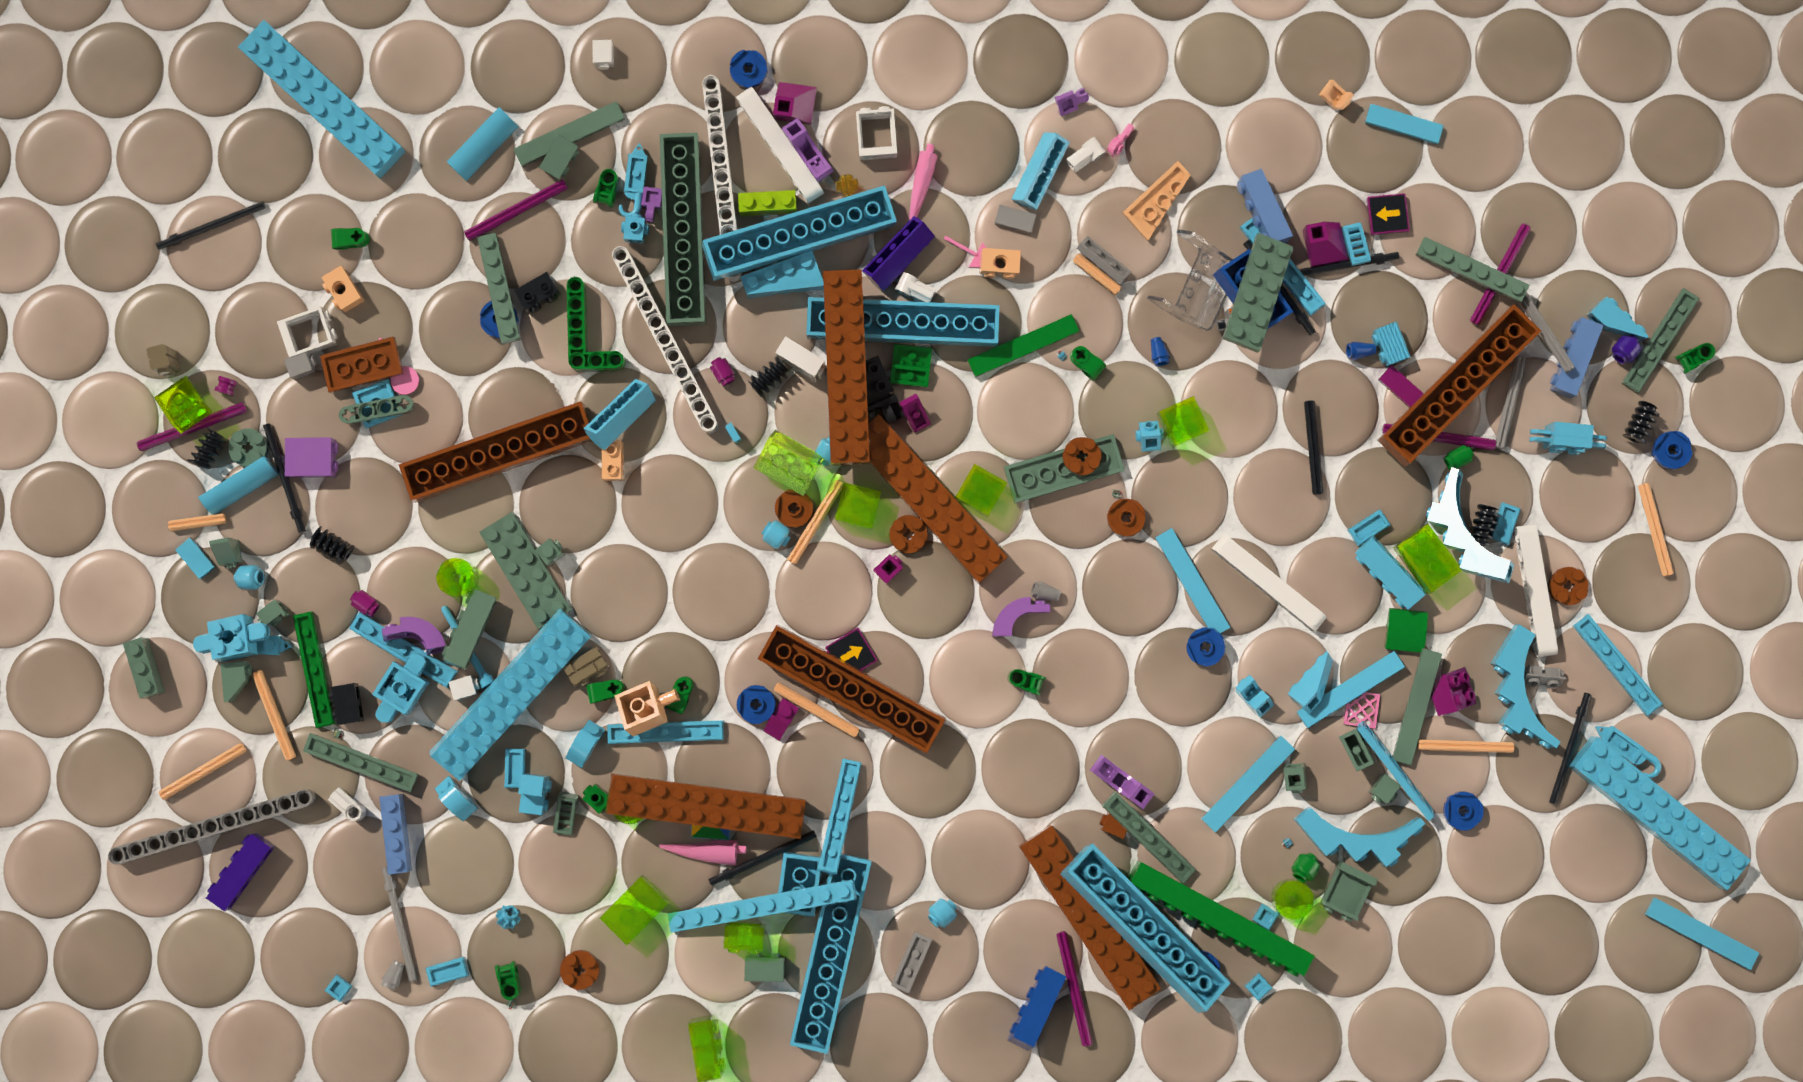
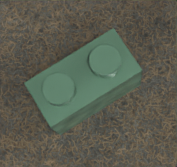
(559, 156)
(1358, 750)
(765, 968)

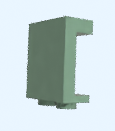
(1347, 891)

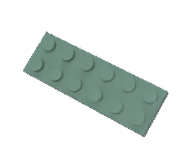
(1257, 292)
(1048, 473)
(524, 569)

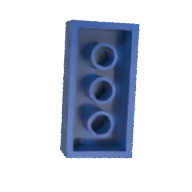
(1230, 277)

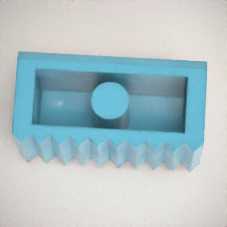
(1390, 344)

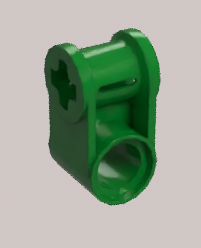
(606, 189)
(346, 238)
(1693, 358)
(1089, 363)
(1028, 681)
(602, 691)
(680, 706)
(509, 978)

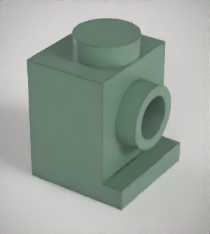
(272, 613)
(1292, 784)

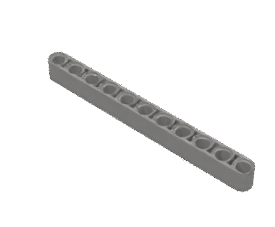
(204, 831)

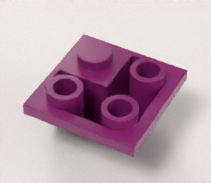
(794, 102)
(1324, 243)
(1453, 692)

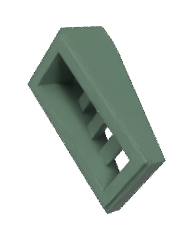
(569, 798)

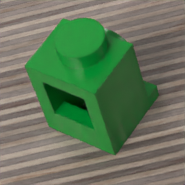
(600, 805)

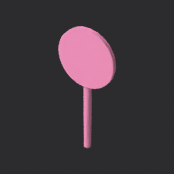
(405, 383)

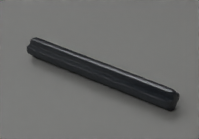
(1313, 447)

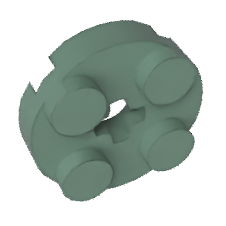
(240, 439)

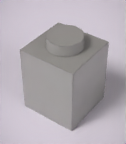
(300, 365)

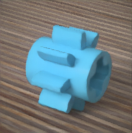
(508, 917)

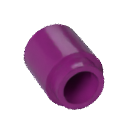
(722, 371)
(364, 603)

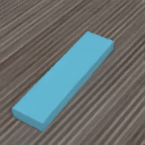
(1404, 124)

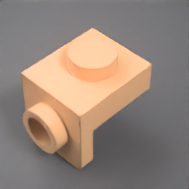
(1336, 96)

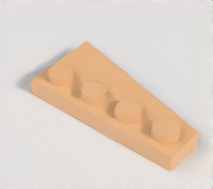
(1152, 205)

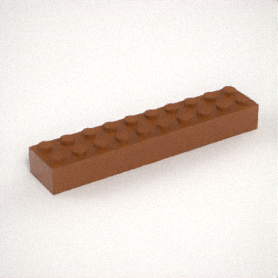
(846, 367)
(1459, 385)
(496, 452)
(932, 502)
(851, 688)
(705, 806)
(1108, 948)

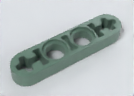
(376, 409)

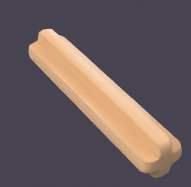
(1097, 274)
(196, 522)

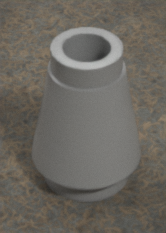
(1043, 591)
(393, 975)

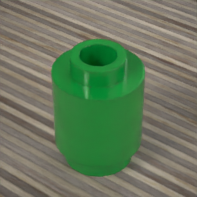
(1458, 457)

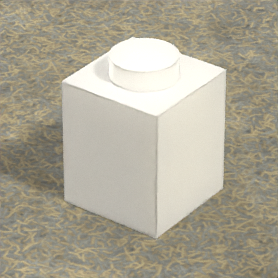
(603, 54)
(464, 687)

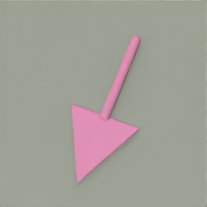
(976, 260)

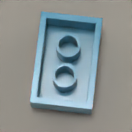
(797, 873)

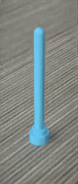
(484, 678)

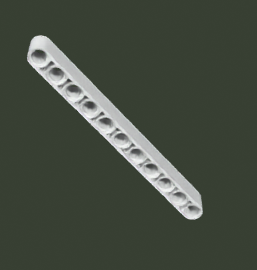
(716, 151)
(658, 333)

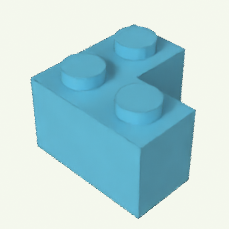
(534, 793)

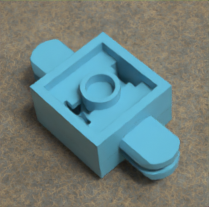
(1568, 437)
(232, 638)
(401, 688)

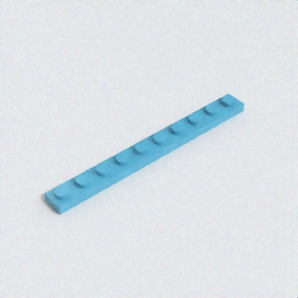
(762, 906)

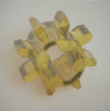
(847, 185)

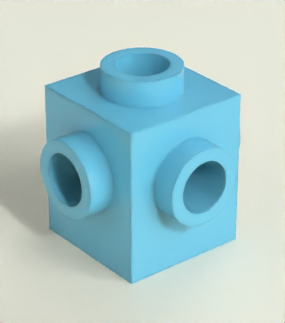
(634, 235)
(1149, 436)

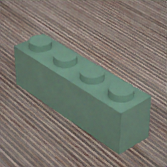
(470, 629)

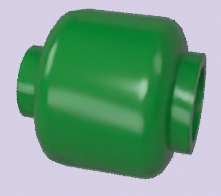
(1305, 867)

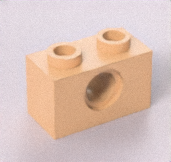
(1010, 258)
(351, 296)
(613, 462)

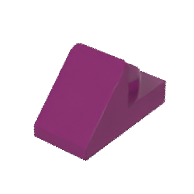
(915, 413)
(781, 719)

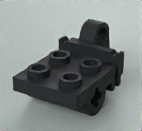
(878, 391)

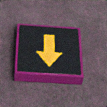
(1388, 214)
(853, 650)

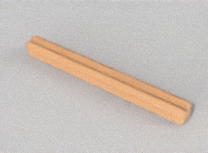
(815, 522)
(1655, 529)
(816, 709)
(274, 715)
(1470, 746)
(202, 771)

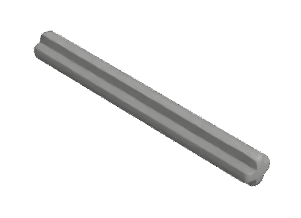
(1547, 334)
(1510, 402)

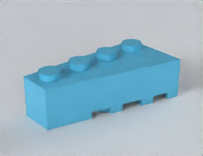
(785, 277)

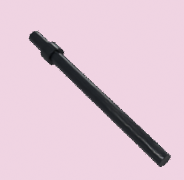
(175, 239)
(1378, 258)
(1301, 317)
(296, 513)
(1581, 712)
(728, 873)

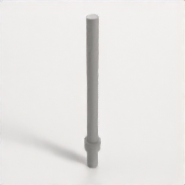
(390, 887)

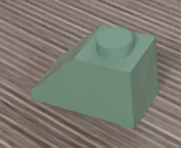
(226, 552)
(234, 678)

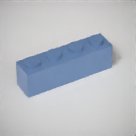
(1263, 206)
(1579, 350)
(395, 834)

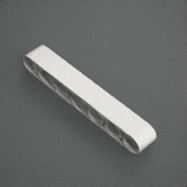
(779, 145)
(1269, 583)
(1535, 590)

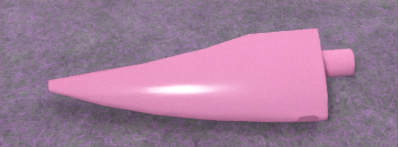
(922, 179)
(713, 851)

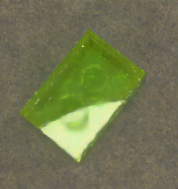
(789, 462)
(1427, 558)
(634, 910)
(706, 1048)

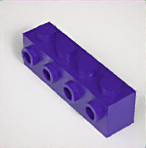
(898, 253)
(240, 871)

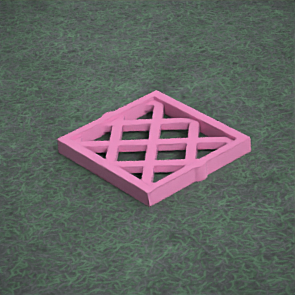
(1375, 710)

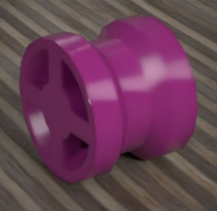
(225, 386)

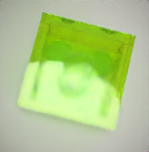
(183, 404)
(1183, 422)
(981, 490)
(858, 506)
(744, 937)

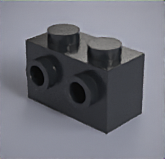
(537, 292)
(346, 704)

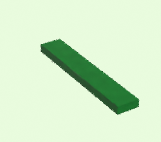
(1023, 345)
(314, 669)

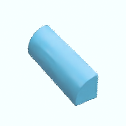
(482, 144)
(1040, 170)
(620, 414)
(238, 485)

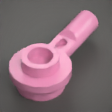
(1116, 146)

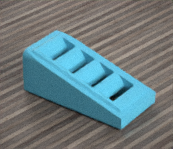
(1352, 232)

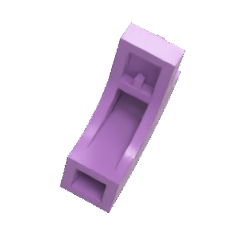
(807, 149)
(1006, 618)
(417, 629)
(1122, 782)

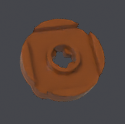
(1088, 447)
(785, 515)
(1115, 515)
(915, 525)
(1575, 577)
(572, 961)

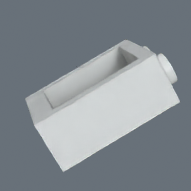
(876, 152)
(288, 338)
(801, 359)

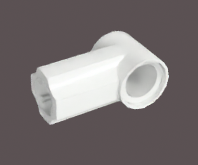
(1090, 152)
(910, 286)
(346, 804)

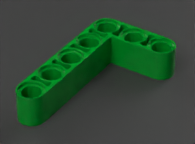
(581, 333)

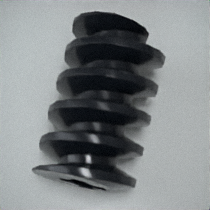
(768, 377)
(1640, 422)
(207, 449)
(1486, 520)
(330, 546)

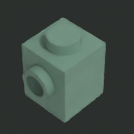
(550, 551)
(1384, 789)

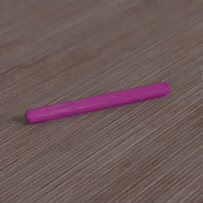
(516, 210)
(1504, 267)
(209, 420)
(1458, 439)
(1074, 988)

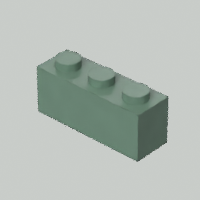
(143, 668)

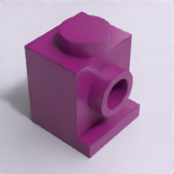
(881, 571)

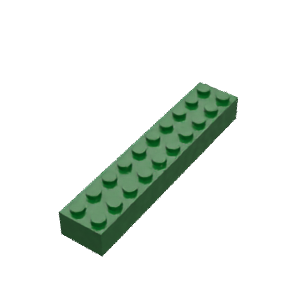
(1224, 920)

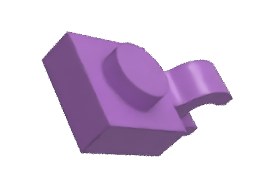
(1068, 101)
(651, 200)

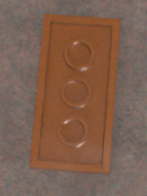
(361, 364)

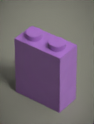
(310, 457)

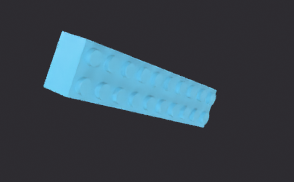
(321, 99)
(799, 233)
(917, 322)
(509, 694)
(1659, 813)
(1145, 928)
(829, 960)

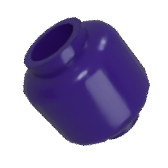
(1626, 349)

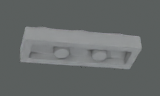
(1103, 260)
(911, 962)

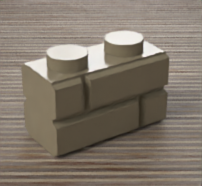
(163, 360)
(586, 667)

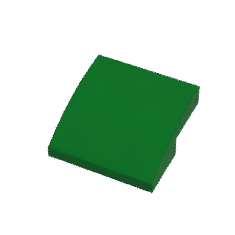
(911, 365)
(1406, 630)

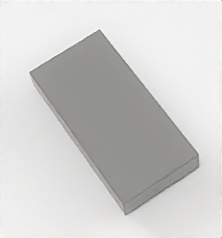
(1015, 219)

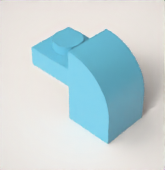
(1254, 696)
(584, 743)
(455, 799)

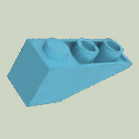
(1615, 319)
(1312, 685)

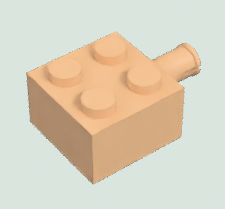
(643, 707)

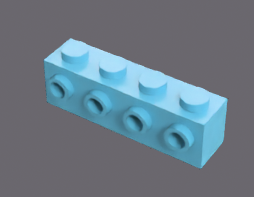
(1390, 572)

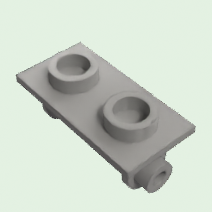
(1552, 677)

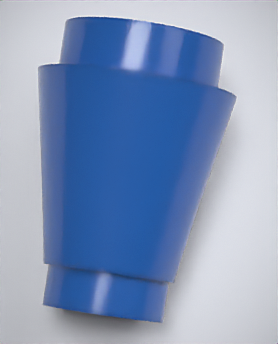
(1359, 350)
(1159, 352)

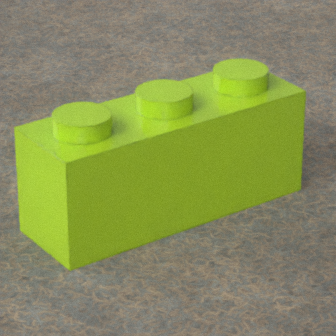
(767, 203)

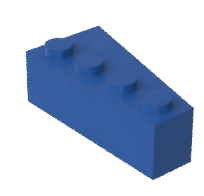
(1037, 1008)

